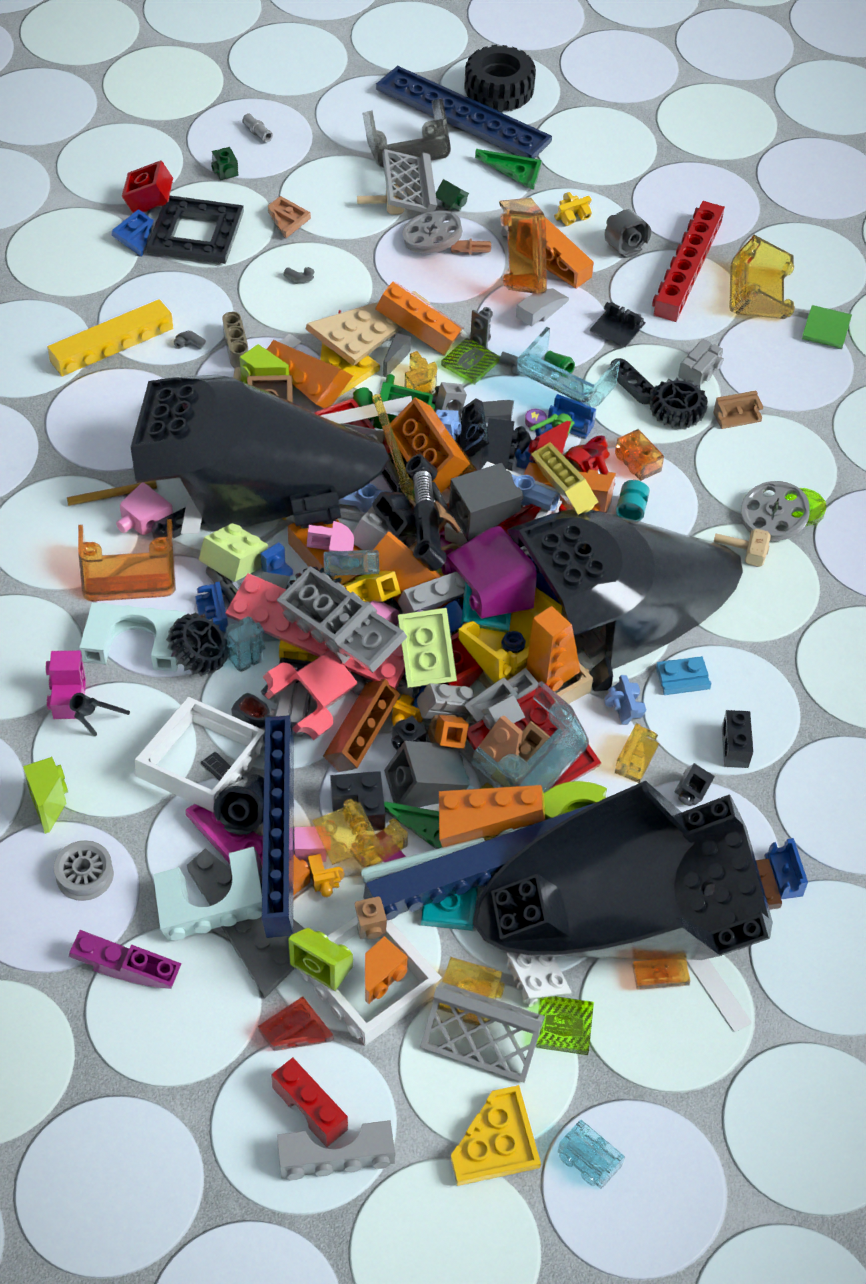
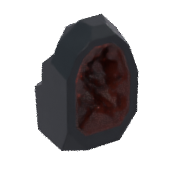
(251, 710)

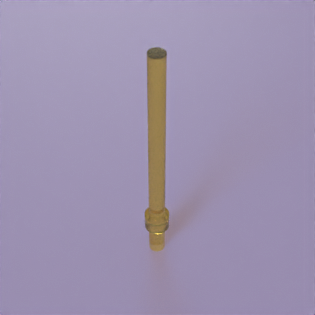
(405, 482)

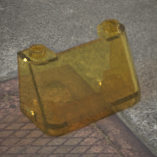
(758, 280)

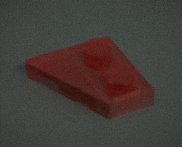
(295, 1027)

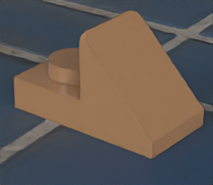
(531, 741)

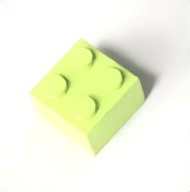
(232, 552)

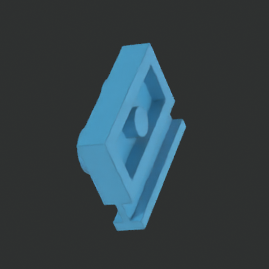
(683, 675)

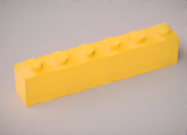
(110, 337)

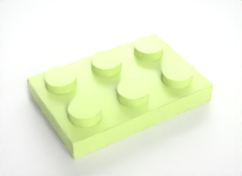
(427, 648)

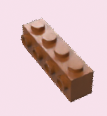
(361, 725)

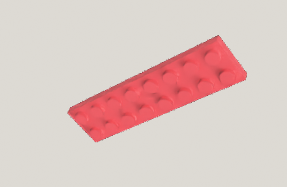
(259, 601)

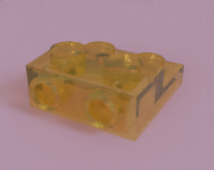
(474, 979)

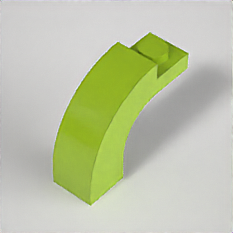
(571, 796)

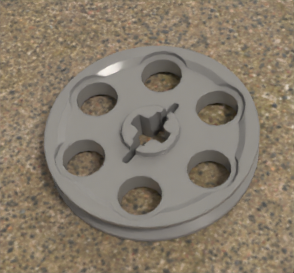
(429, 235)
(768, 504)

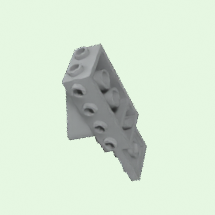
(340, 620)

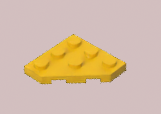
(360, 371)
(496, 1140)

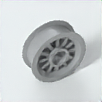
(86, 884)

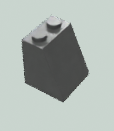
(483, 499)
(422, 771)

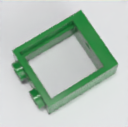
(392, 392)

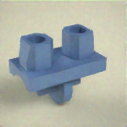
(623, 697)

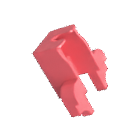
(326, 682)

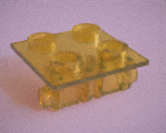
(346, 832)

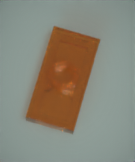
(661, 973)

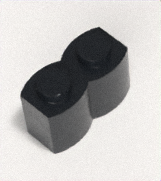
(397, 513)

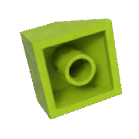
(261, 363)
(46, 790)
(320, 957)

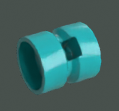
(633, 500)

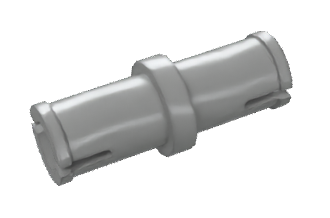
(257, 127)

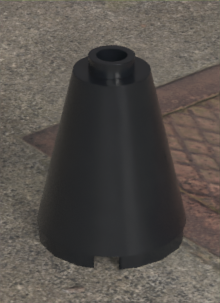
(241, 805)

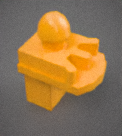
(403, 709)
(324, 879)

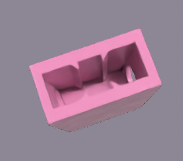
(142, 510)

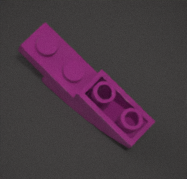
(124, 963)

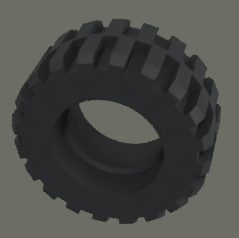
(500, 77)

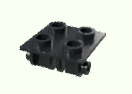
(618, 324)

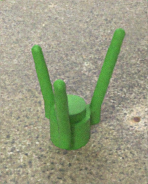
(556, 420)

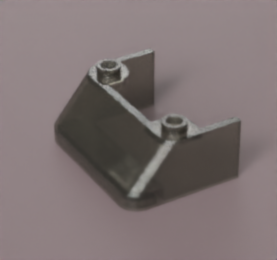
(434, 140)

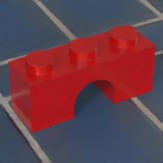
(321, 1112)

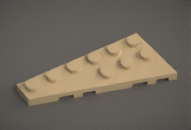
(356, 331)

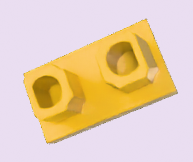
(573, 205)

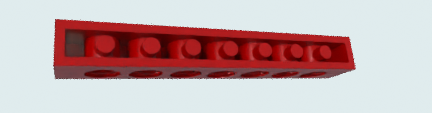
(688, 261)

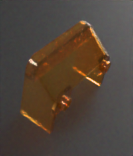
(526, 246)
(127, 574)

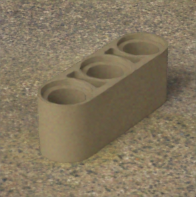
(234, 337)

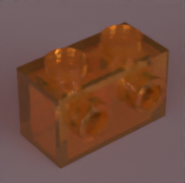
(639, 454)

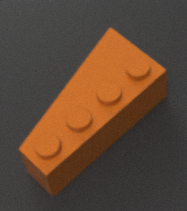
(565, 258)
(313, 377)
(600, 484)
(552, 649)
(487, 811)

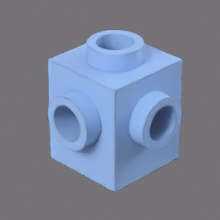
(451, 421)

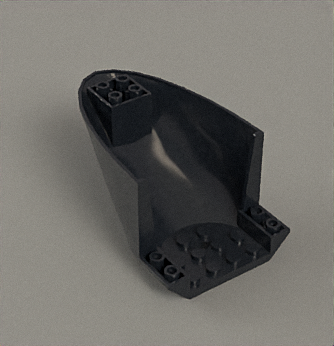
(245, 449)
(633, 577)
(631, 884)

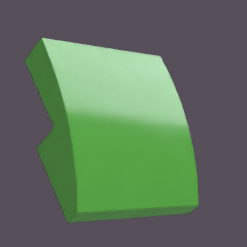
(826, 326)

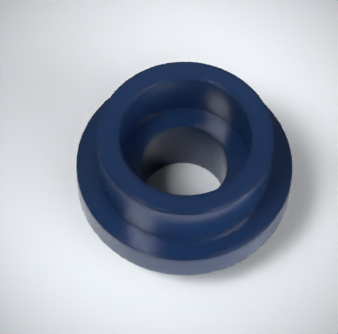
(513, 642)

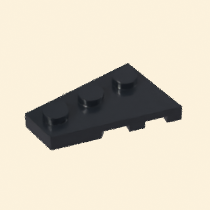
(473, 428)

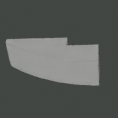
(540, 306)
(517, 685)

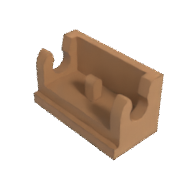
(738, 409)

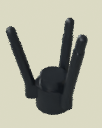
(86, 706)

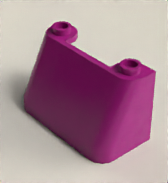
(496, 572)

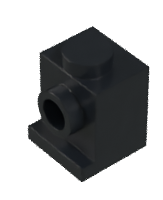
(699, 780)

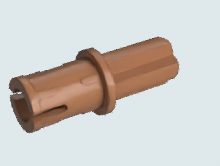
(470, 246)

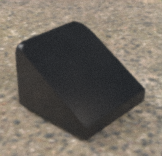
(602, 675)

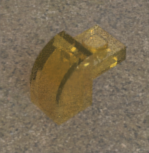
(421, 374)

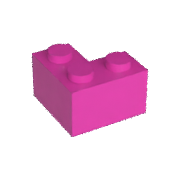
(65, 679)

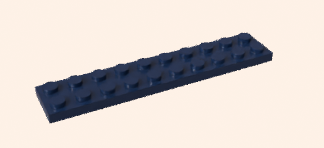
(465, 113)

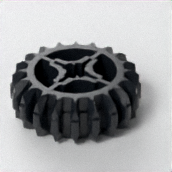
(678, 403)
(198, 644)

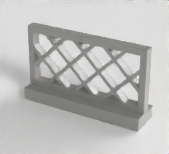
(423, 183)
(488, 1008)

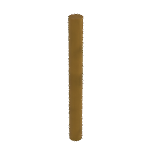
(108, 493)

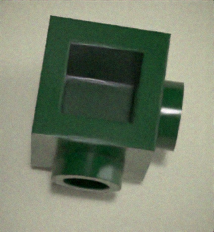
(224, 163)
(451, 195)

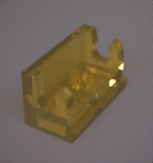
(637, 753)
(391, 841)

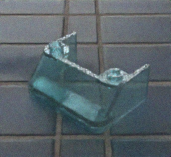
(533, 367)
(552, 757)

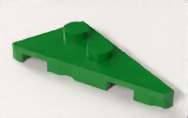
(519, 168)
(418, 820)

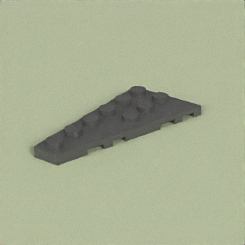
(264, 957)

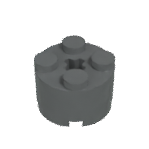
(627, 232)

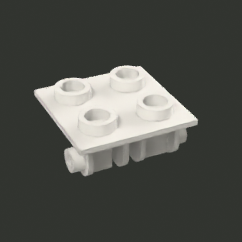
(537, 977)

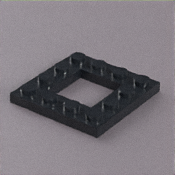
(217, 250)

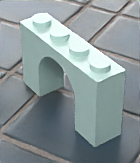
(109, 620)
(243, 901)

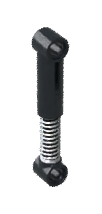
(428, 546)

